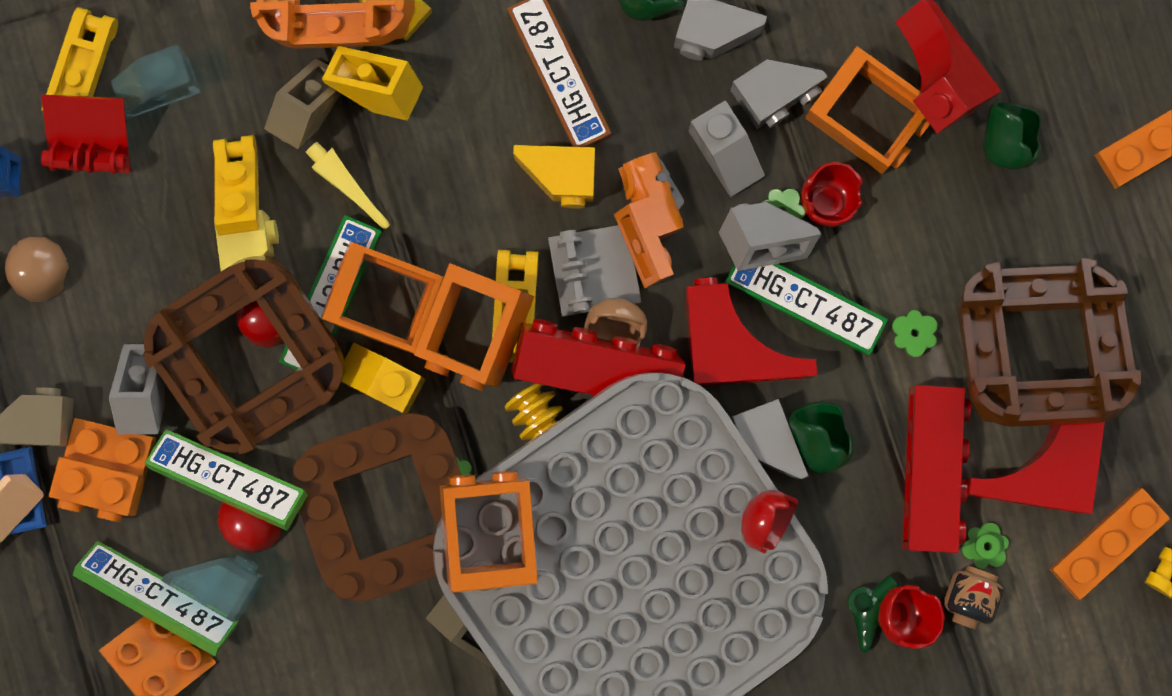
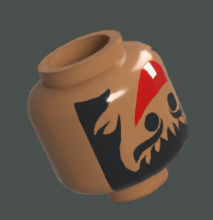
(973, 597)

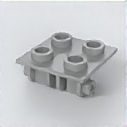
(592, 268)

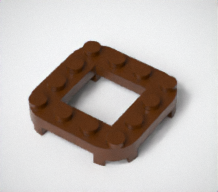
(196, 388)
(1047, 402)
(326, 519)

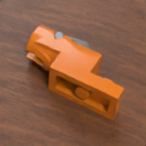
(650, 216)

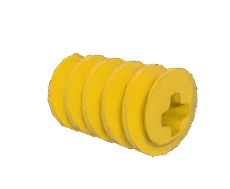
(533, 410)

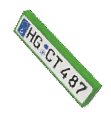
(226, 479)
(152, 598)

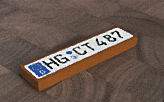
(559, 72)

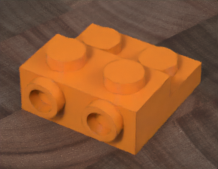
(102, 470)

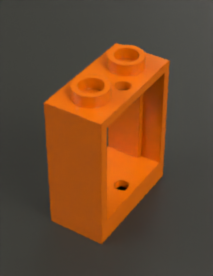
(889, 82)
(343, 283)
(504, 338)
(490, 575)

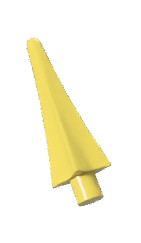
(333, 170)

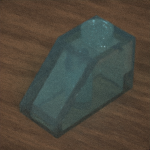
(155, 81)
(220, 584)

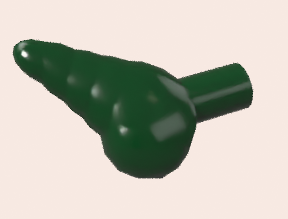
(865, 606)

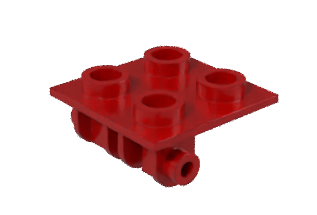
(85, 134)

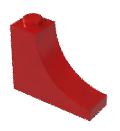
(951, 75)
(723, 347)
(1056, 476)

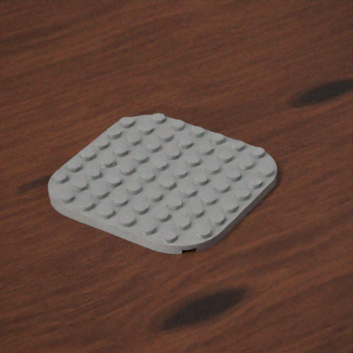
(637, 555)

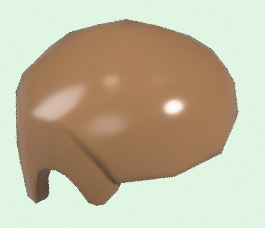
(36, 268)
(617, 318)

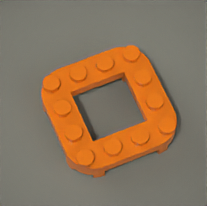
(333, 24)

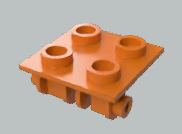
(155, 659)

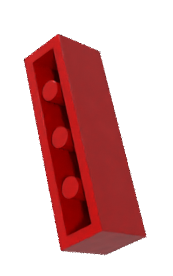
(583, 361)
(935, 469)

